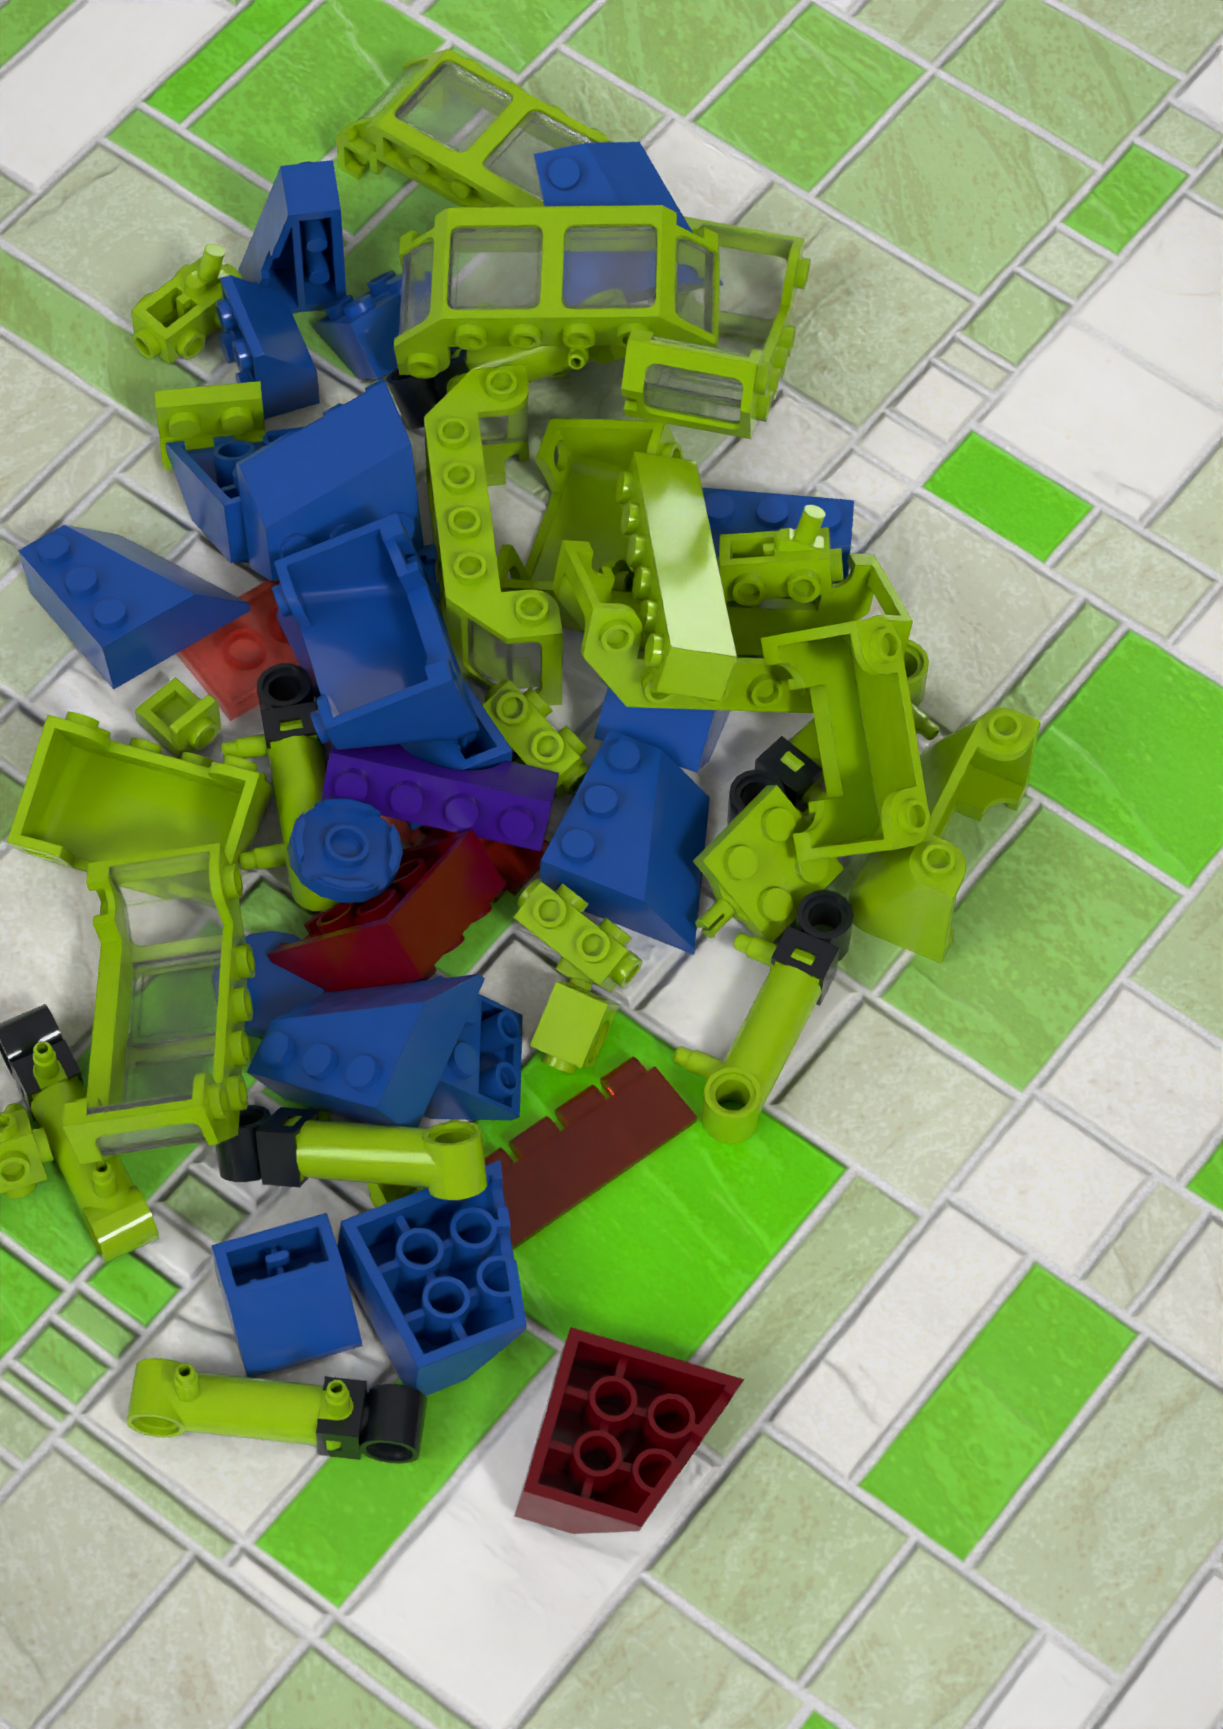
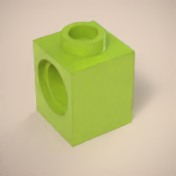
(573, 1027)

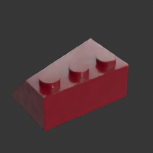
(404, 929)
(616, 1434)

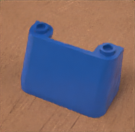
(375, 640)

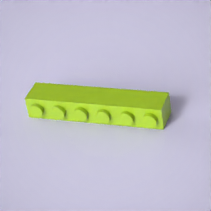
(676, 576)

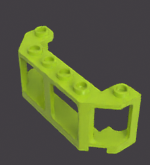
(616, 632)

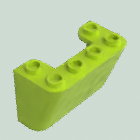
(584, 499)
(119, 800)

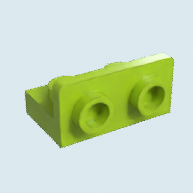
(209, 412)

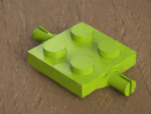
(757, 867)

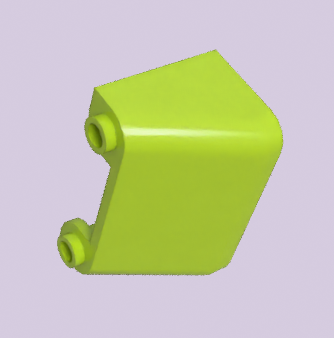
(862, 734)
(912, 890)

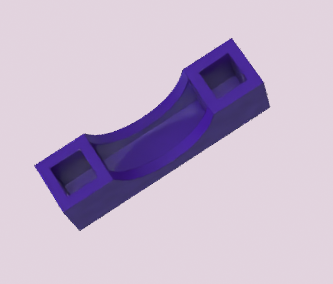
(499, 803)

